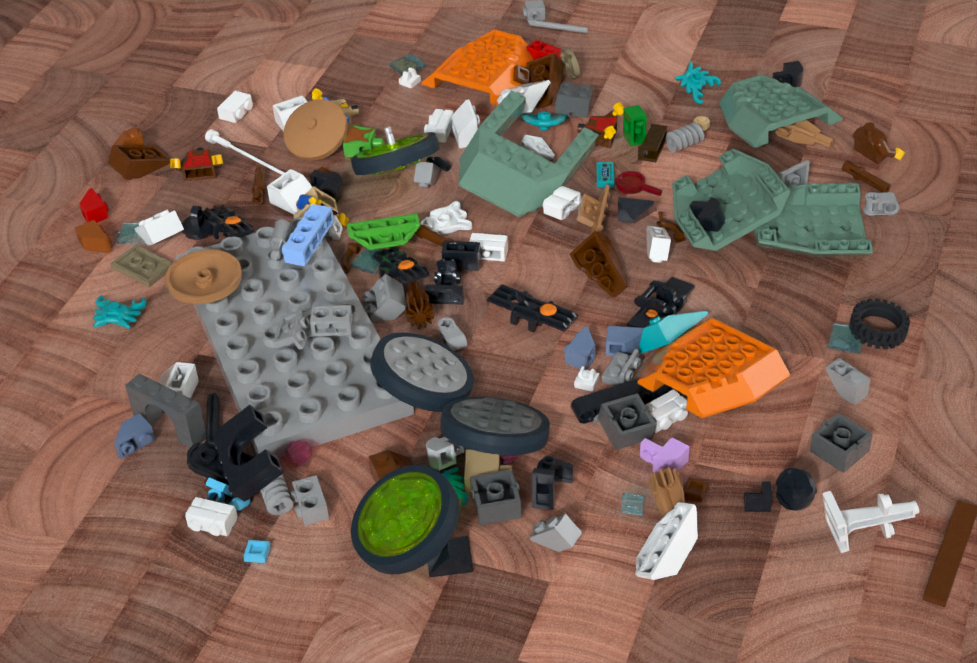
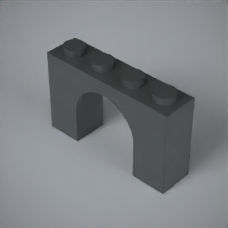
(150, 397)

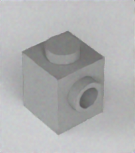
(534, 10)

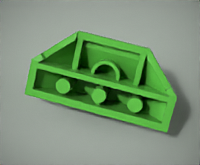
(384, 231)

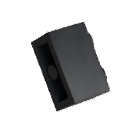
(464, 253)

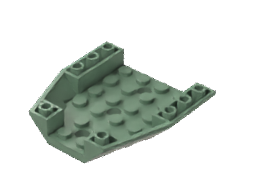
(765, 104)
(746, 184)
(825, 212)

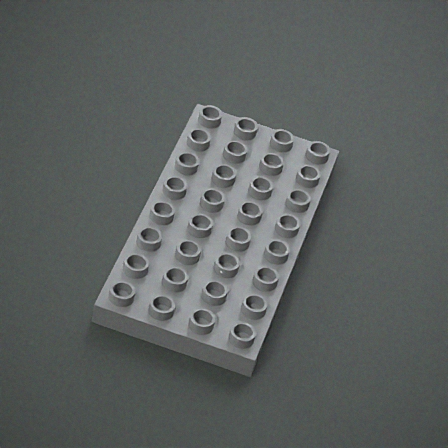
(305, 392)

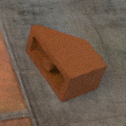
(130, 137)

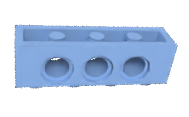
(308, 235)

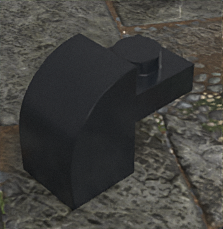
(791, 74)
(328, 183)
(709, 214)

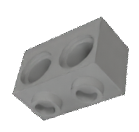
(331, 320)
(310, 500)

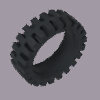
(876, 337)

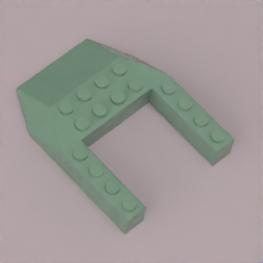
(511, 174)

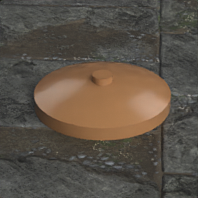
(315, 130)
(203, 276)

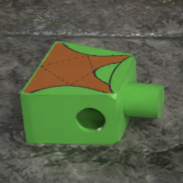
(360, 139)

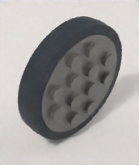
(494, 425)

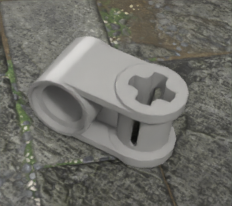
(881, 204)
(451, 334)

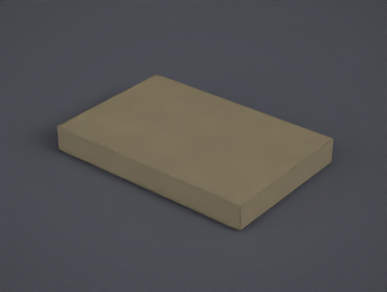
(141, 265)

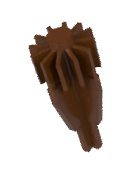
(418, 306)

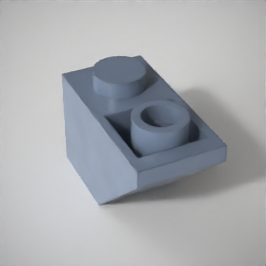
(622, 340)
(581, 350)
(133, 435)

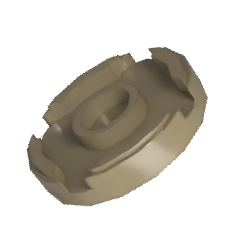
(570, 63)

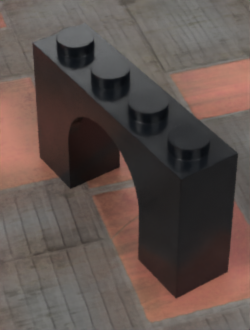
(231, 440)

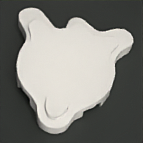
(448, 219)

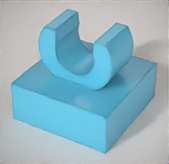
(217, 488)

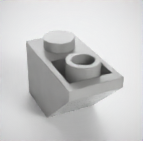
(848, 381)
(556, 533)

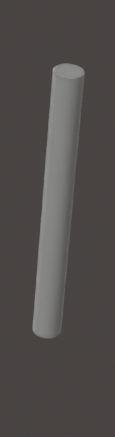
(558, 26)

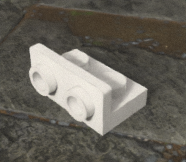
(537, 146)

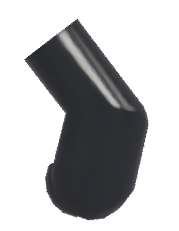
(438, 161)

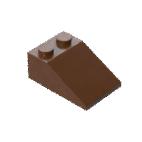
(137, 160)

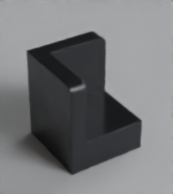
(759, 501)

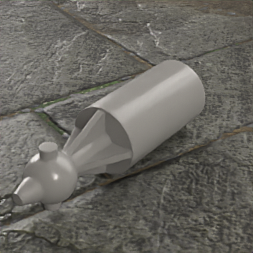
(279, 238)

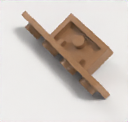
(592, 210)

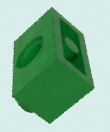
(634, 125)

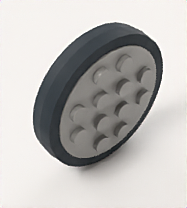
(420, 371)

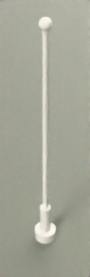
(213, 136)

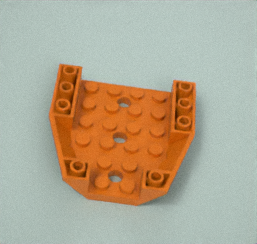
(484, 64)
(715, 368)

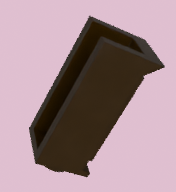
(653, 143)

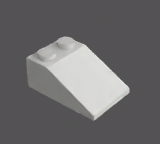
(531, 91)

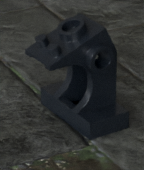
(446, 289)
(544, 478)

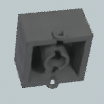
(574, 99)
(626, 421)
(840, 442)
(496, 497)

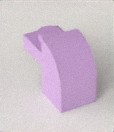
(672, 454)

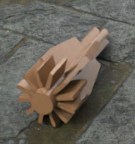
(805, 134)
(667, 488)

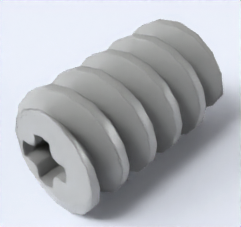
(684, 137)
(277, 497)

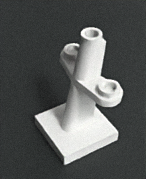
(846, 521)

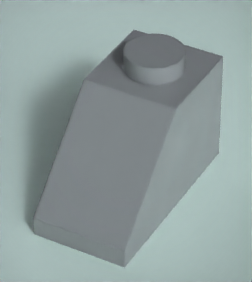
(426, 174)

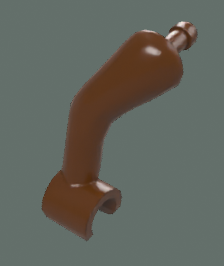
(678, 234)
(351, 248)

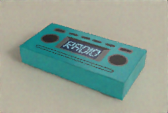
(605, 174)

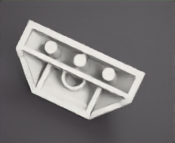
(668, 543)

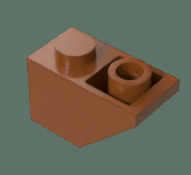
(93, 237)

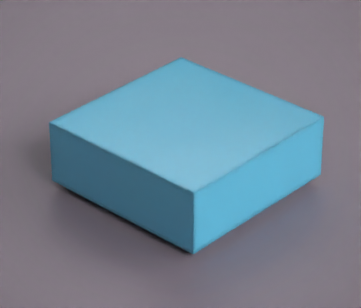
(257, 551)

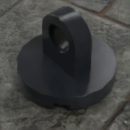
(195, 224)
(795, 489)

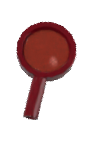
(634, 182)

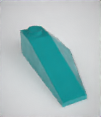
(666, 329)

